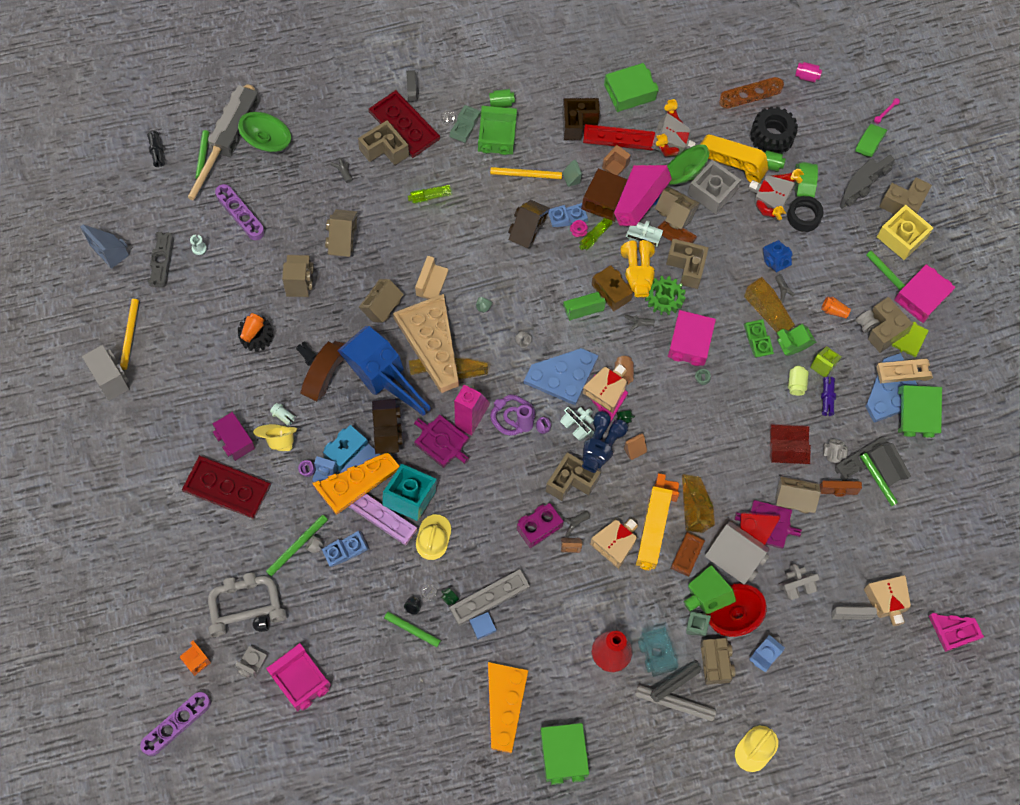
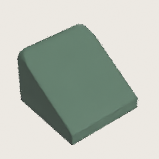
(572, 174)
(698, 624)

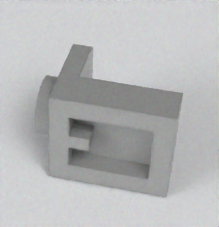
(251, 663)

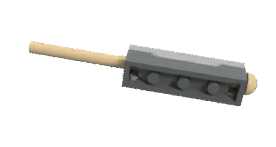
(226, 132)

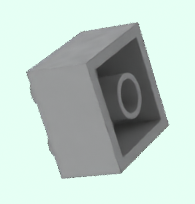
(714, 186)
(106, 372)

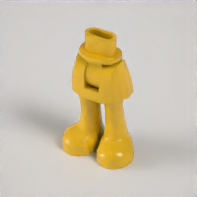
(639, 277)

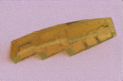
(465, 368)

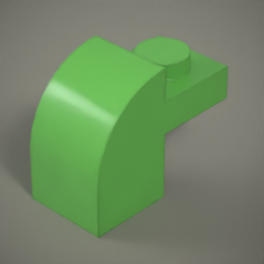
(810, 177)
(795, 340)

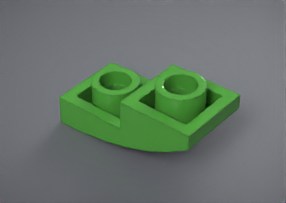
(870, 140)
(758, 338)

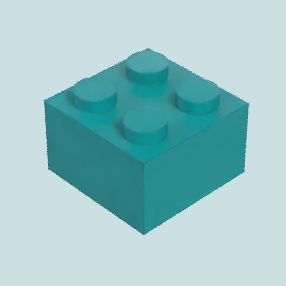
(409, 492)

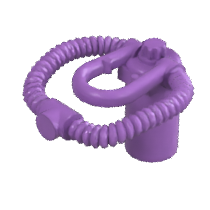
(525, 415)

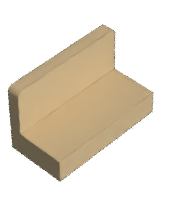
(431, 279)

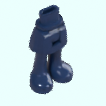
(596, 452)

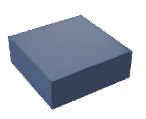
(482, 625)

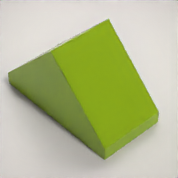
(825, 361)

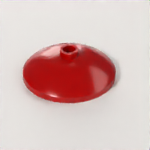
(749, 606)

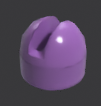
(540, 427)
(303, 469)

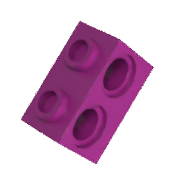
(543, 528)

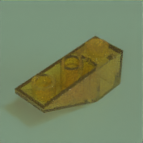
(697, 505)

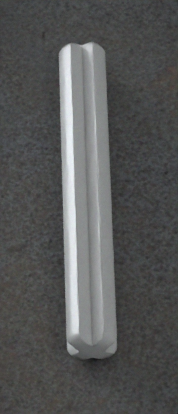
(678, 704)

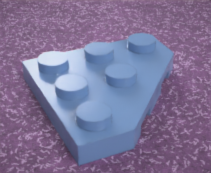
(563, 375)
(884, 396)

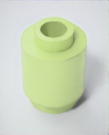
(798, 380)

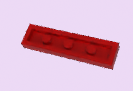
(618, 136)

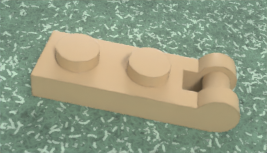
(904, 371)

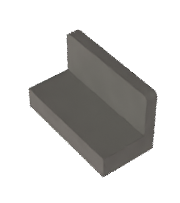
(889, 463)

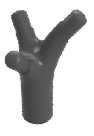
(343, 169)
(783, 287)
(639, 322)
(575, 521)

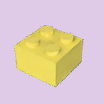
(904, 232)

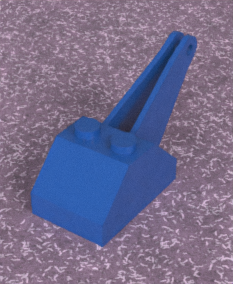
(378, 365)

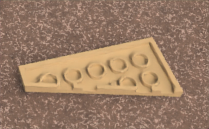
(430, 337)

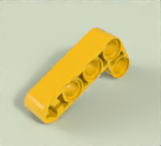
(738, 156)

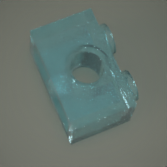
(658, 640)

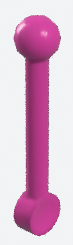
(877, 119)

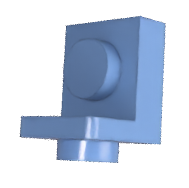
(323, 469)
(766, 653)

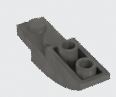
(862, 180)

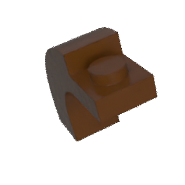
(321, 371)

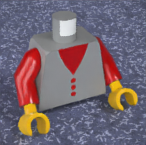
(671, 132)
(774, 192)

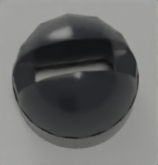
(408, 606)
(260, 623)

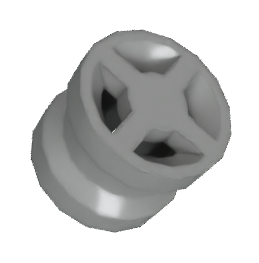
(867, 321)

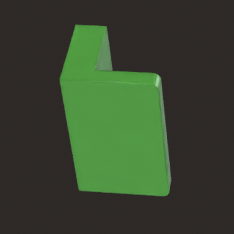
(584, 305)

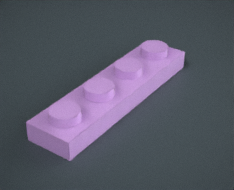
(384, 519)

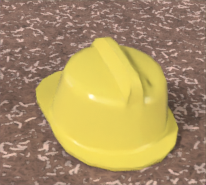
(277, 436)
(433, 537)
(756, 748)

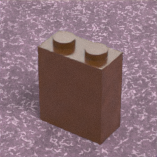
(603, 194)

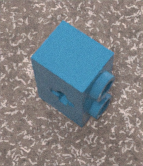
(346, 437)

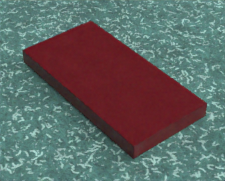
(406, 122)
(226, 487)

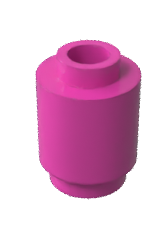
(808, 72)

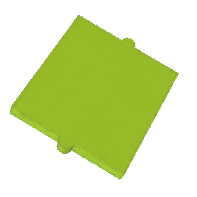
(912, 341)

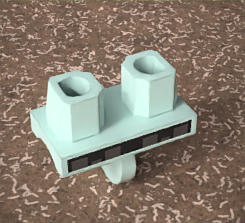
(644, 232)
(583, 429)

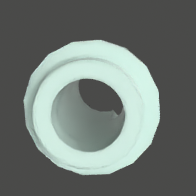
(198, 246)
(281, 413)

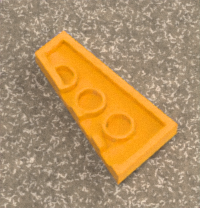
(349, 486)
(505, 702)

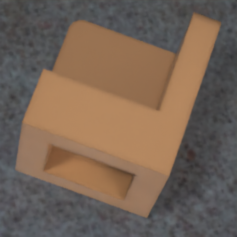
(616, 160)

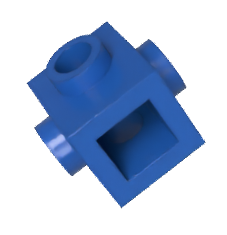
(777, 256)

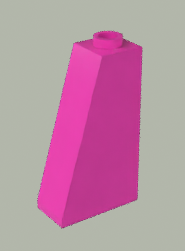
(640, 192)
(469, 409)

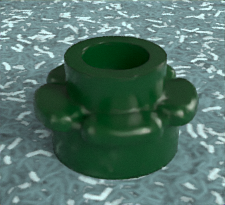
(626, 416)
(449, 597)

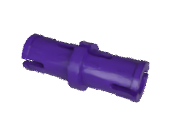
(828, 396)

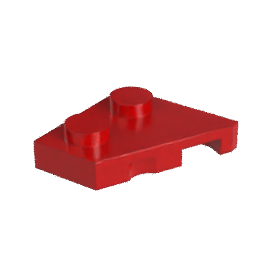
(759, 525)

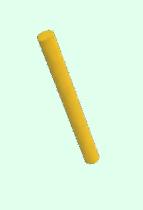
(526, 173)
(129, 334)

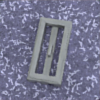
(854, 613)

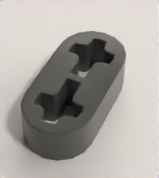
(411, 85)

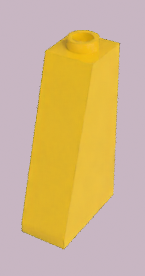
(653, 528)

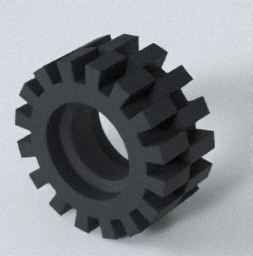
(262, 340)

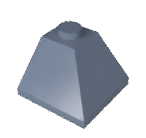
(105, 245)

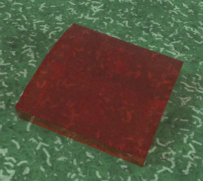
(789, 444)

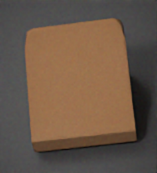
(635, 446)
(571, 545)

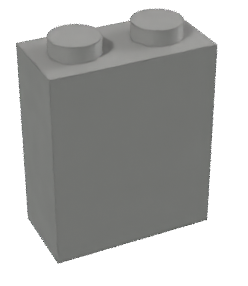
(738, 553)

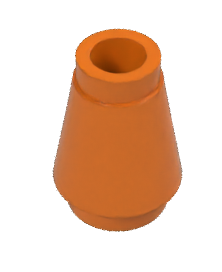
(835, 307)
(251, 327)

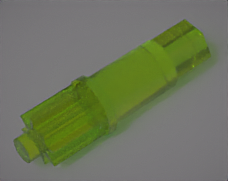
(427, 194)
(595, 233)

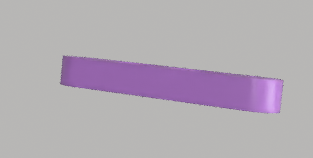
(239, 212)
(178, 727)

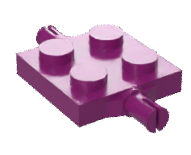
(441, 441)
(782, 529)

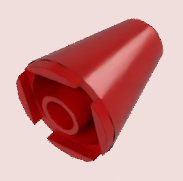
(612, 651)

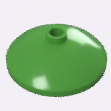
(264, 131)
(688, 164)

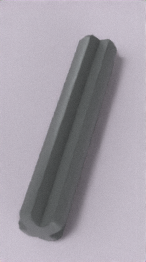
(675, 682)

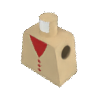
(607, 387)
(615, 541)
(889, 598)

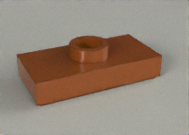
(679, 234)
(840, 488)
(687, 554)

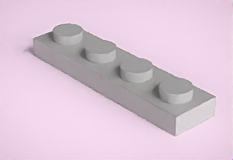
(489, 597)

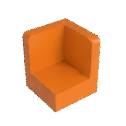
(670, 485)
(195, 659)

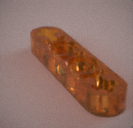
(750, 91)

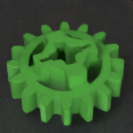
(665, 295)

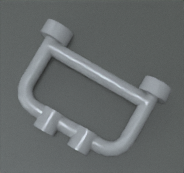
(230, 586)

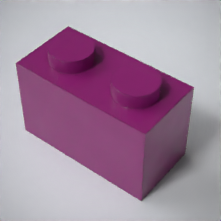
(233, 435)

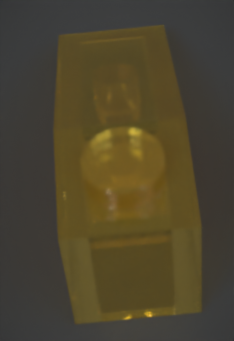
(768, 305)

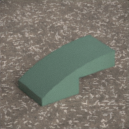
(465, 123)

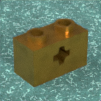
(612, 288)

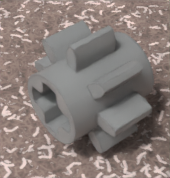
(835, 450)

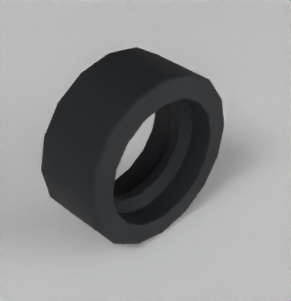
(809, 202)

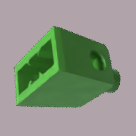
(709, 592)

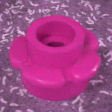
(581, 225)

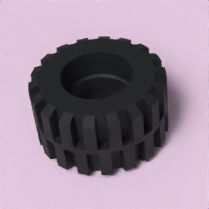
(778, 120)

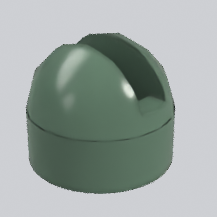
(483, 304)
(698, 376)

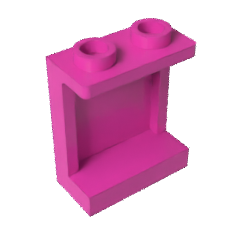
(924, 293)
(691, 338)
(299, 678)

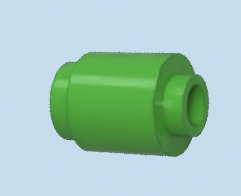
(502, 98)
(775, 160)

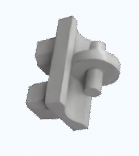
(790, 586)

